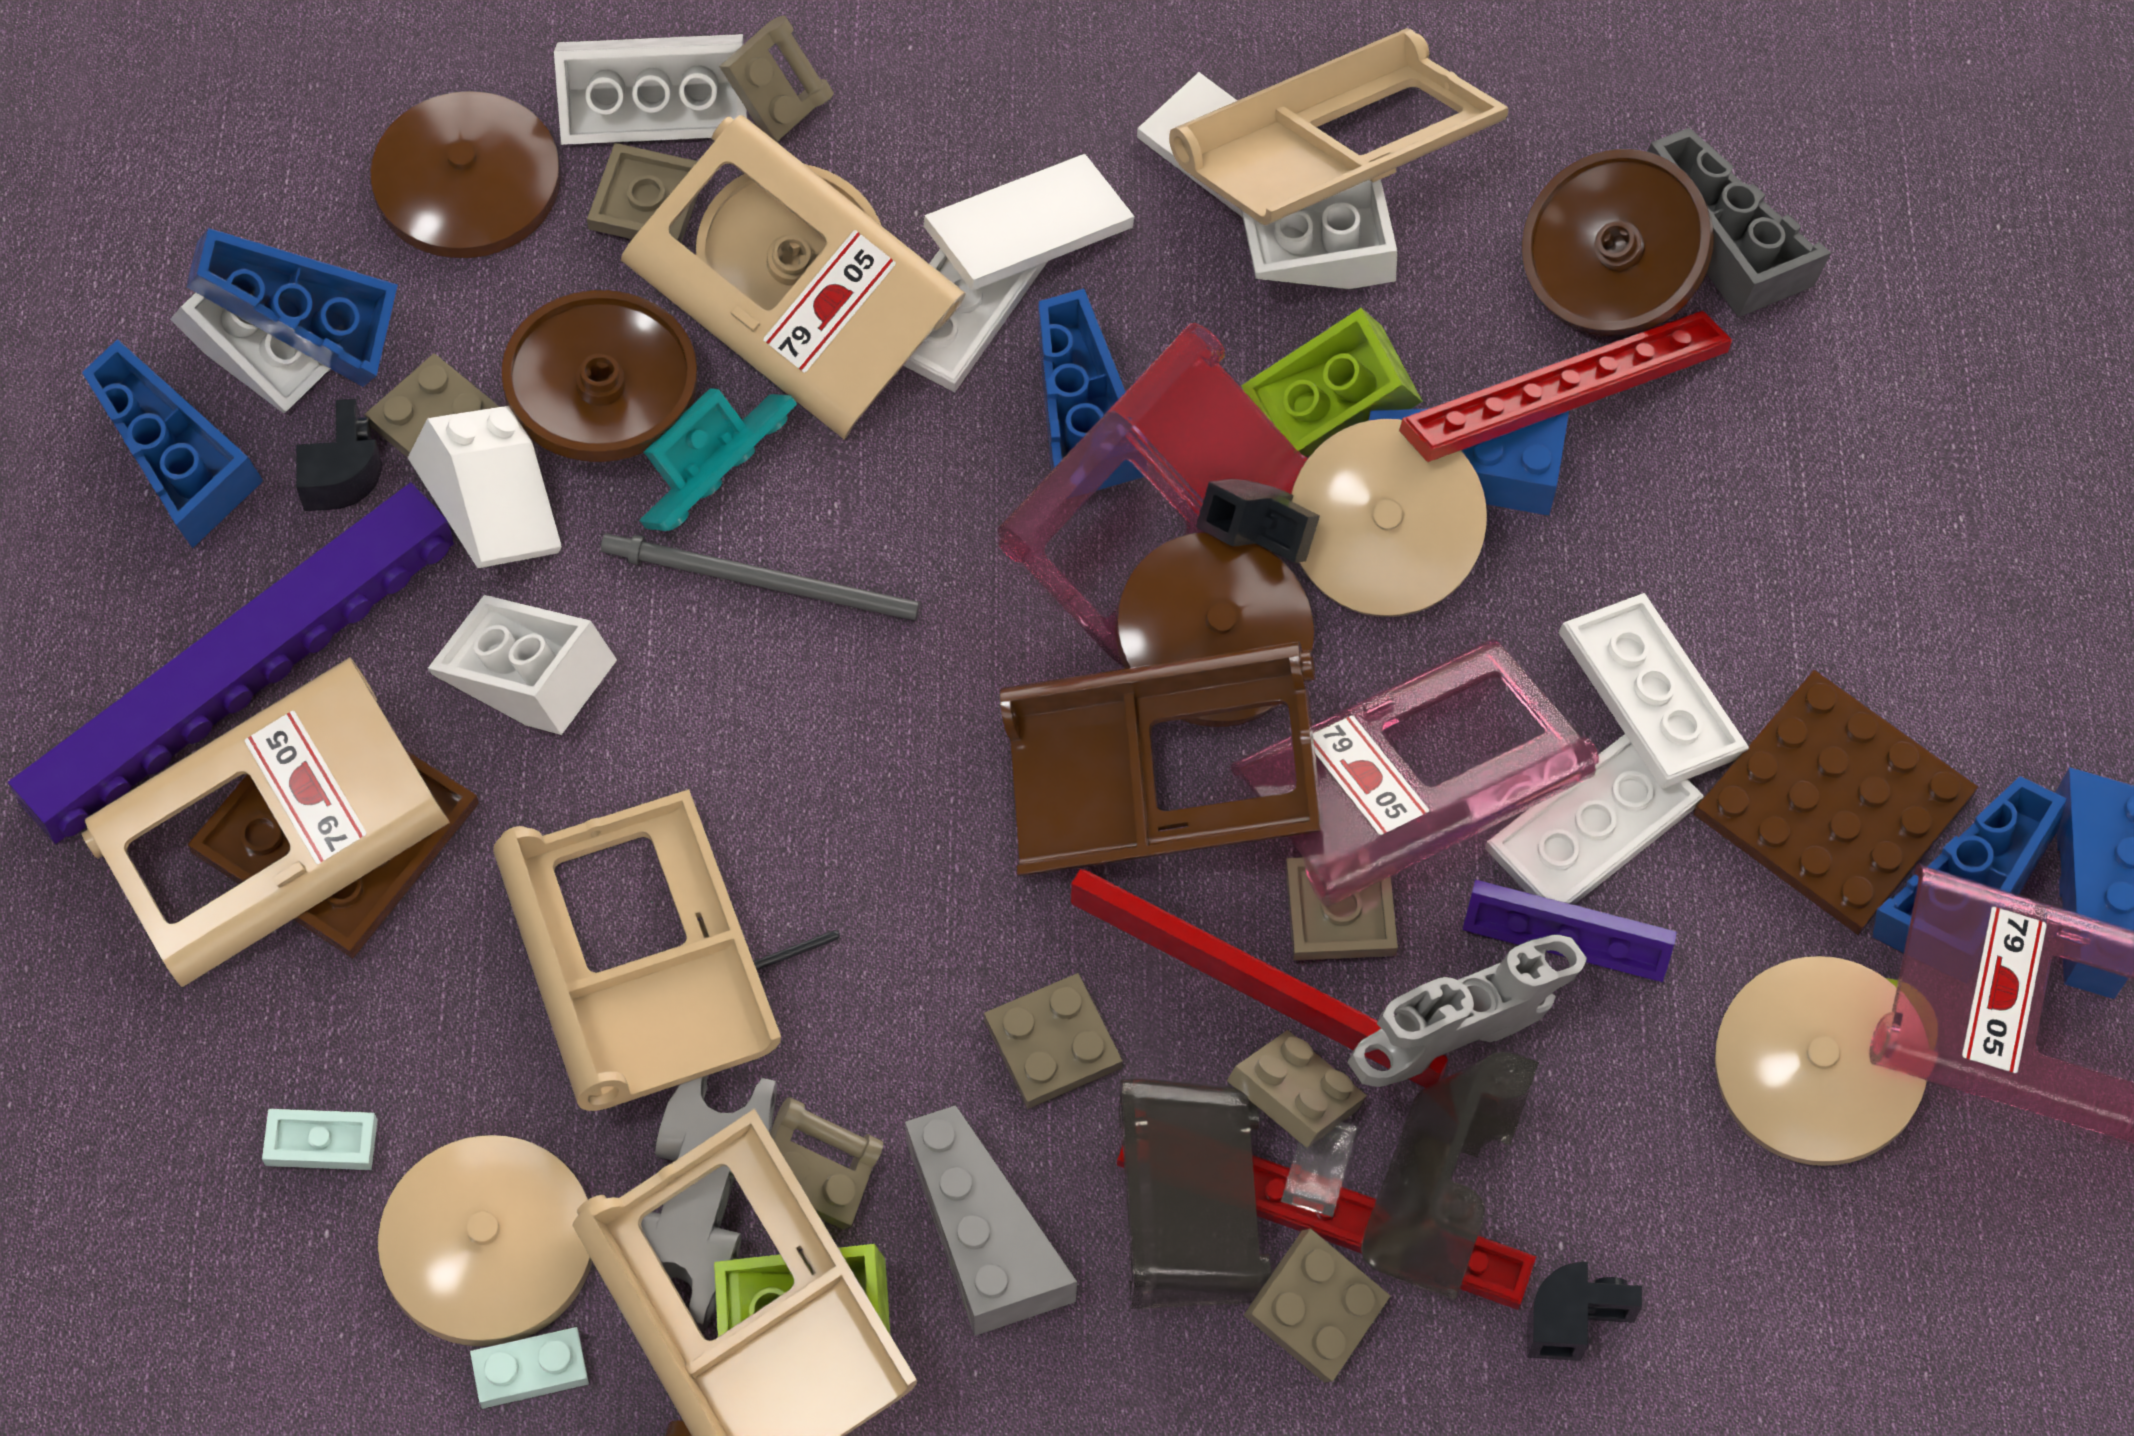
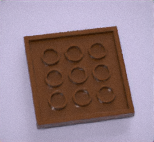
(1835, 801)
(247, 839)

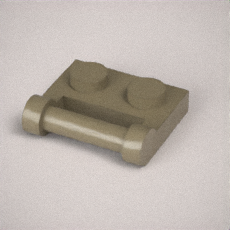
(763, 85)
(828, 1185)

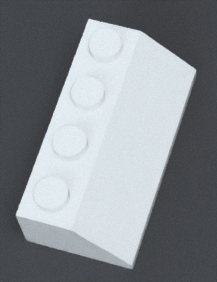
(644, 88)

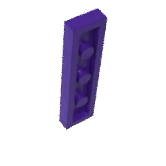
(1601, 937)

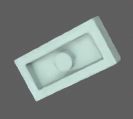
(319, 1139)
(529, 1367)

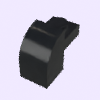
(339, 471)
(1257, 514)
(1565, 1304)

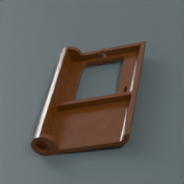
(1089, 760)

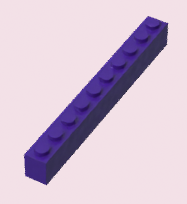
(232, 663)

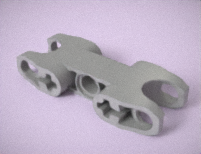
(1460, 1011)
(688, 1229)

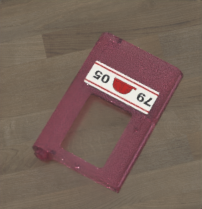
(1376, 807)
(1976, 1000)

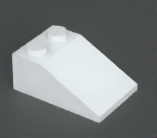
(1329, 244)
(248, 353)
(487, 485)
(525, 662)

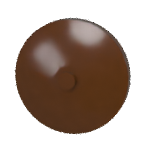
(465, 174)
(1617, 242)
(599, 375)
(1210, 600)

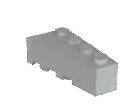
(988, 1235)

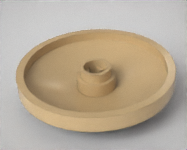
(760, 241)
(1390, 523)
(1800, 1063)
(484, 1241)

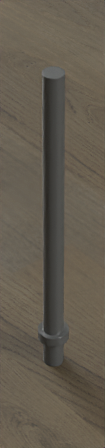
(639, 550)

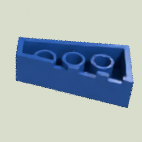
(299, 300)
(1076, 377)
(178, 449)
(1517, 467)
(1994, 851)
(2096, 864)

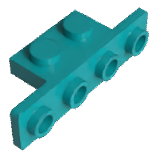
(704, 448)

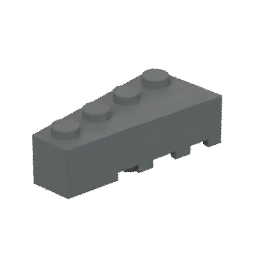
(1755, 250)

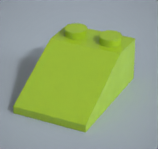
(1333, 383)
(754, 1282)

